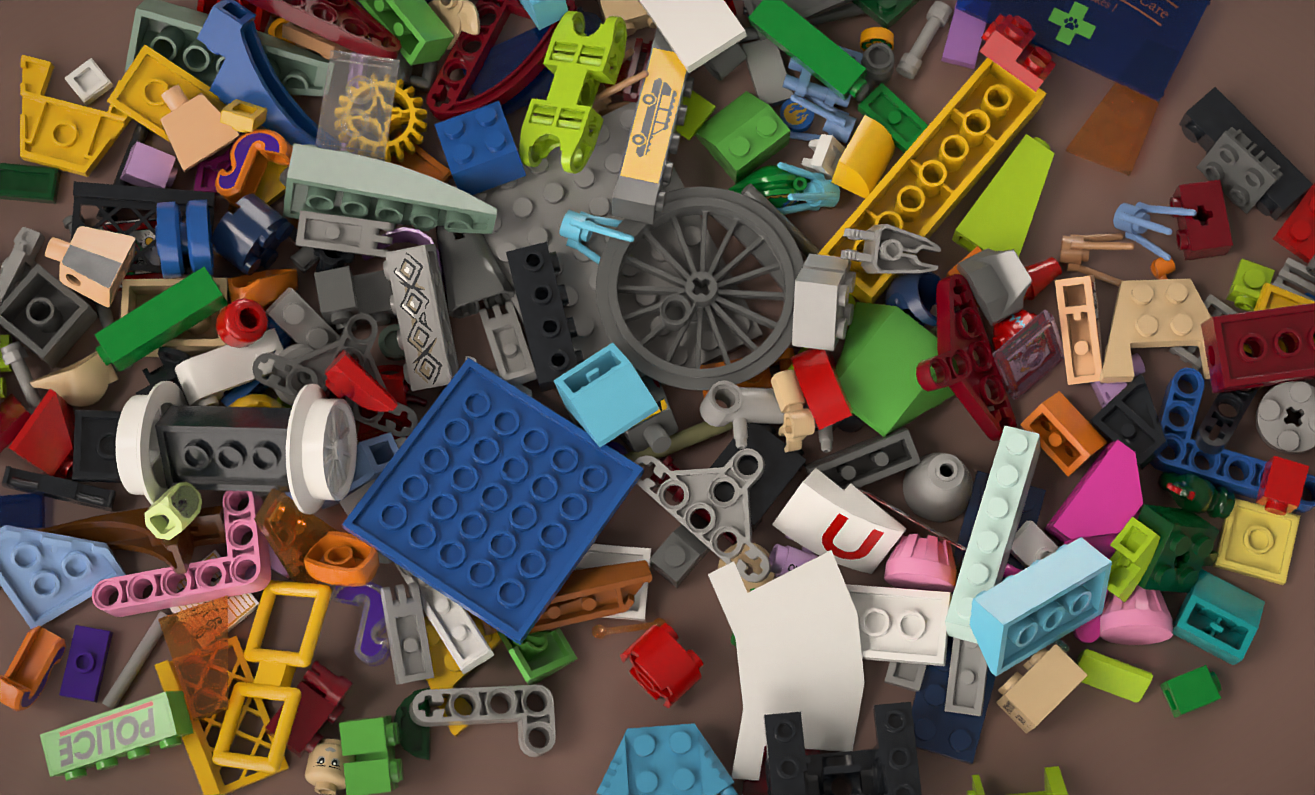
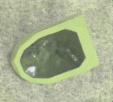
(173, 511)

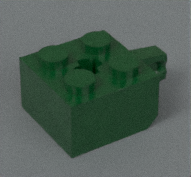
(1182, 548)

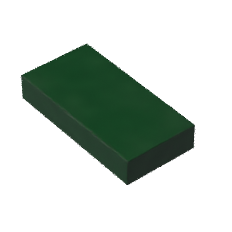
(29, 183)

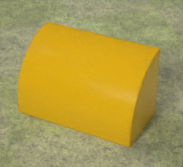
(864, 158)

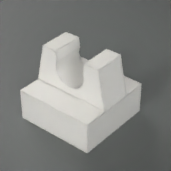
(826, 155)

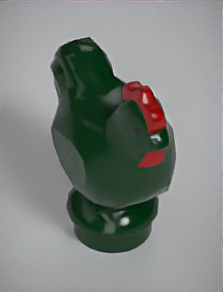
(1198, 494)

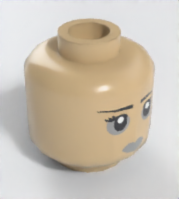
(326, 767)

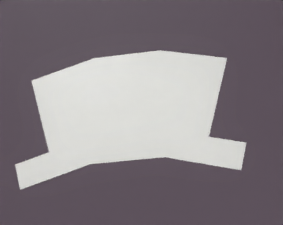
(794, 655)

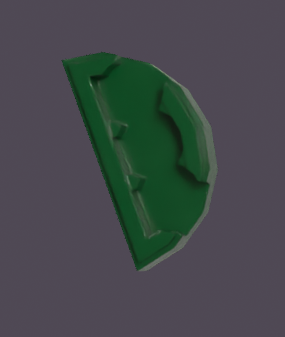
(414, 738)

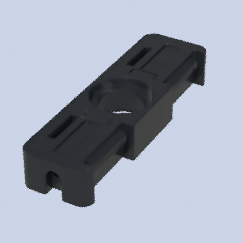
(58, 488)

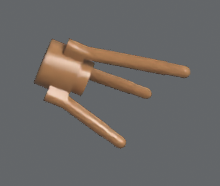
(604, 94)
(1077, 249)

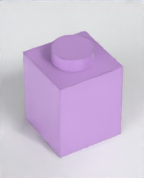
(149, 167)

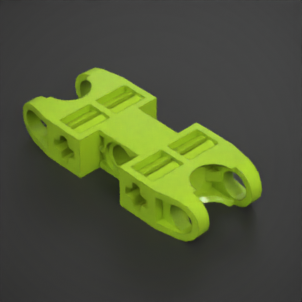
(568, 112)

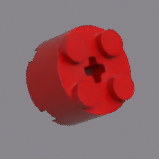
(663, 664)

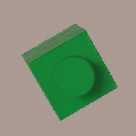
(1191, 691)

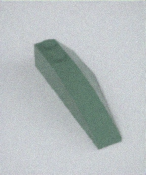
(174, 34)
(379, 191)

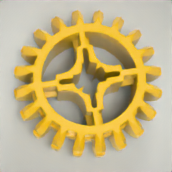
(410, 115)

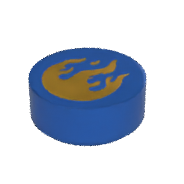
(795, 116)

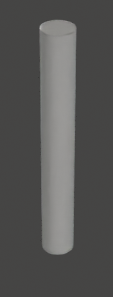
(134, 664)

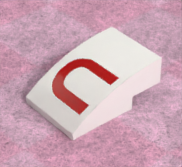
(839, 520)

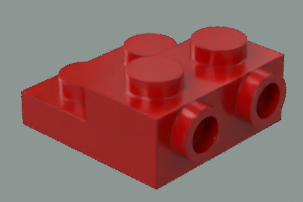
(1009, 47)

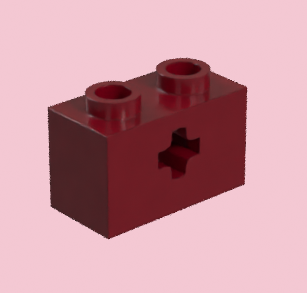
(1215, 235)

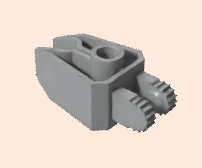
(889, 250)

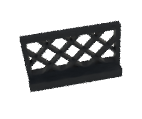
(137, 199)

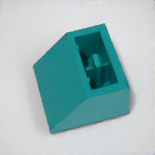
(1219, 618)

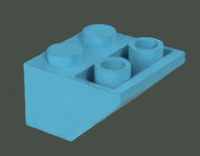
(605, 395)

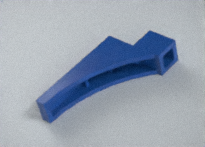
(248, 73)

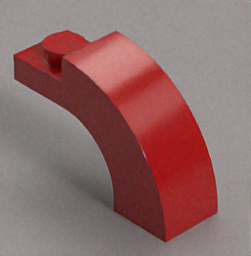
(821, 386)

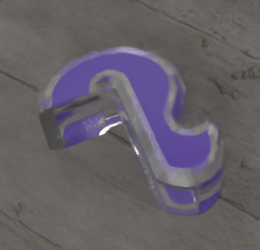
(369, 644)

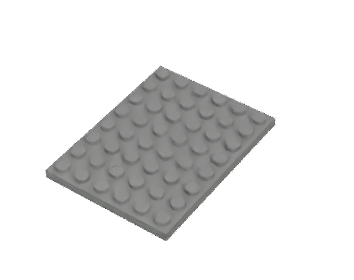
(533, 212)

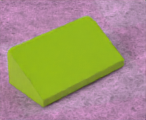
(1114, 675)

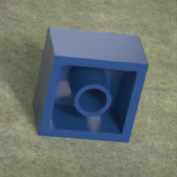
(480, 149)

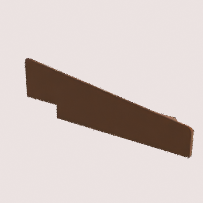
(592, 595)

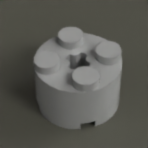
(1271, 412)

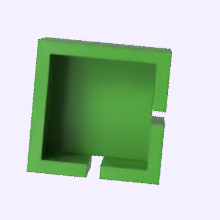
(375, 764)

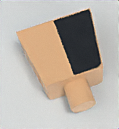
(93, 262)

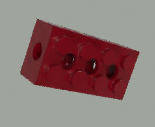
(1260, 330)

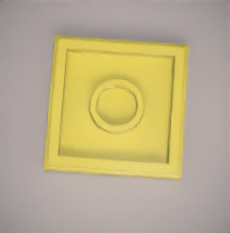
(1257, 542)

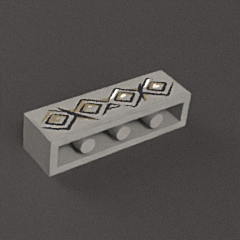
(422, 316)

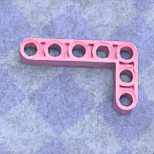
(199, 573)

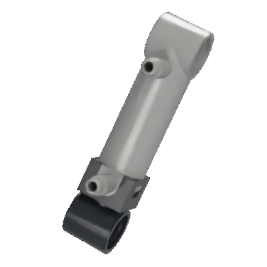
(758, 406)

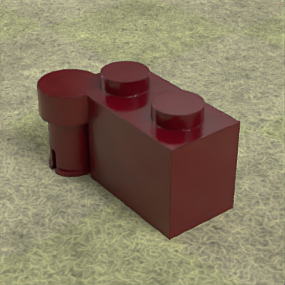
(319, 704)

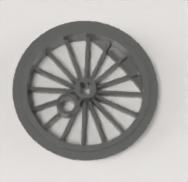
(761, 236)

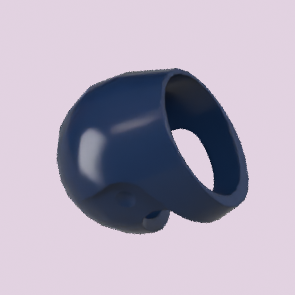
(914, 295)

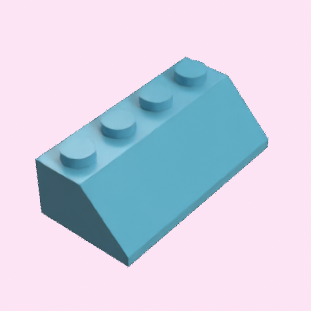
(1040, 604)

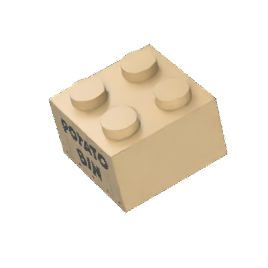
(1041, 689)

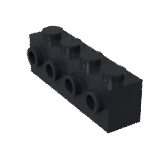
(543, 312)

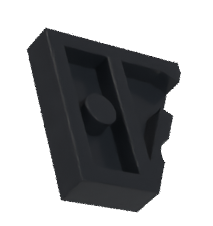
(1133, 421)

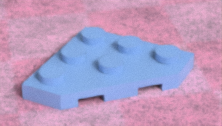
(51, 571)

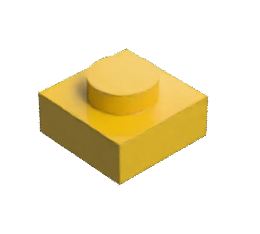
(243, 116)

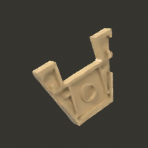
(1153, 316)

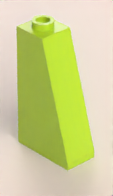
(1009, 202)

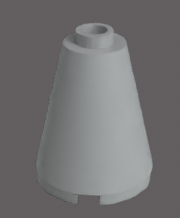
(938, 487)

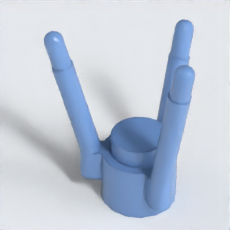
(837, 123)
(1135, 220)

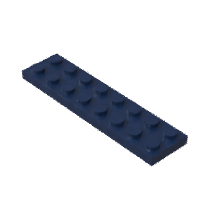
(934, 728)

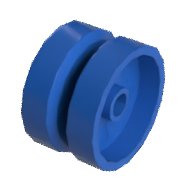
(181, 239)

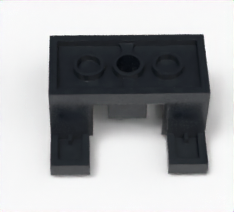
(884, 770)

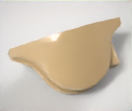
(80, 382)

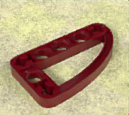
(473, 62)

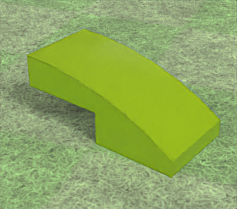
(1133, 554)

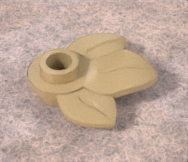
(457, 17)

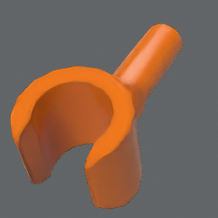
(1161, 268)

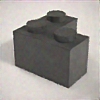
(345, 295)

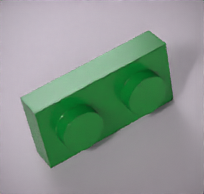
(894, 115)

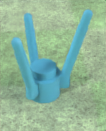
(816, 194)
(582, 225)

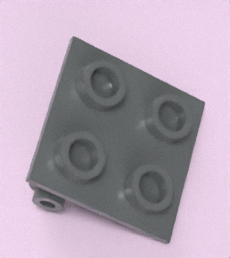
(1241, 174)

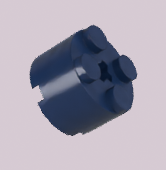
(251, 235)

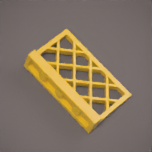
(196, 743)

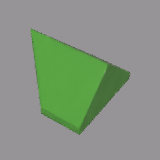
(540, 654)

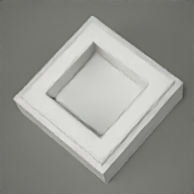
(89, 82)

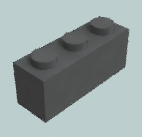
(868, 460)

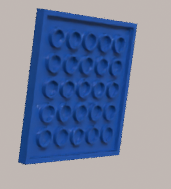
(493, 500)

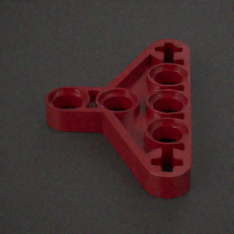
(337, 24)
(959, 344)

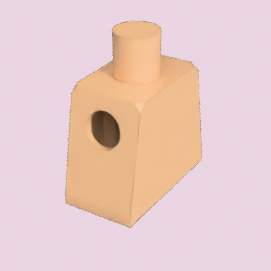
(194, 128)

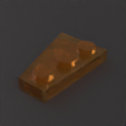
(290, 533)
(200, 655)

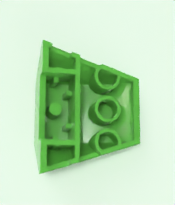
(881, 366)

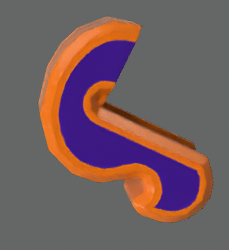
(248, 162)
(31, 668)

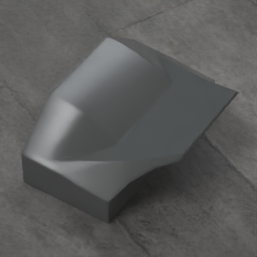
(996, 282)

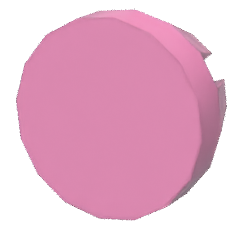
(922, 564)
(1137, 621)

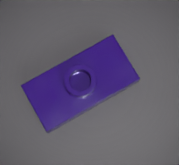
(86, 663)

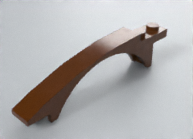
(128, 532)

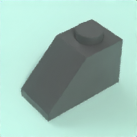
(680, 553)

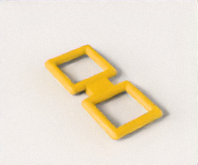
(272, 676)

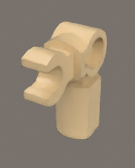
(797, 420)

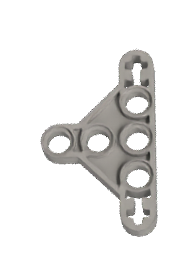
(725, 516)

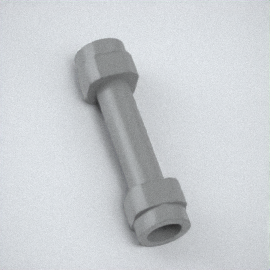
(911, 62)
(15, 355)

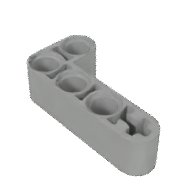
(483, 713)

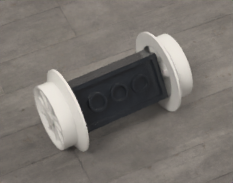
(238, 448)

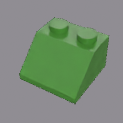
(744, 135)

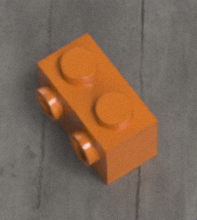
(1064, 433)

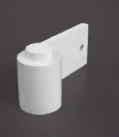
(224, 368)

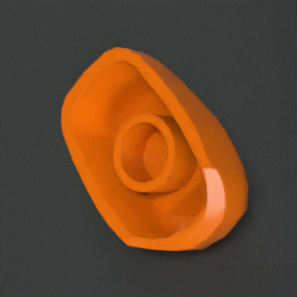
(263, 285)
(342, 560)

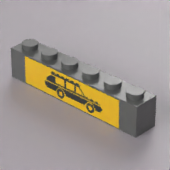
(653, 135)

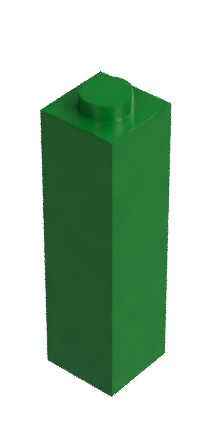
(809, 47)
(160, 320)

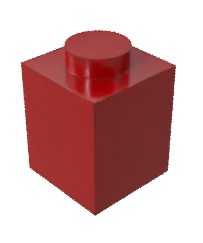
(1282, 485)

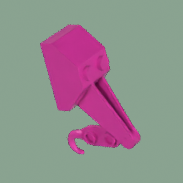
(1098, 511)

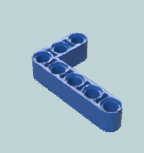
(1185, 448)

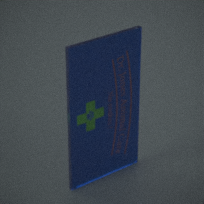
(1119, 39)

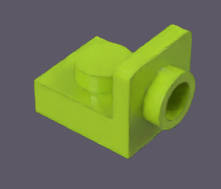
(1248, 284)

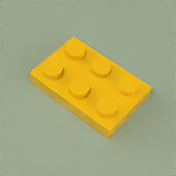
(144, 83)

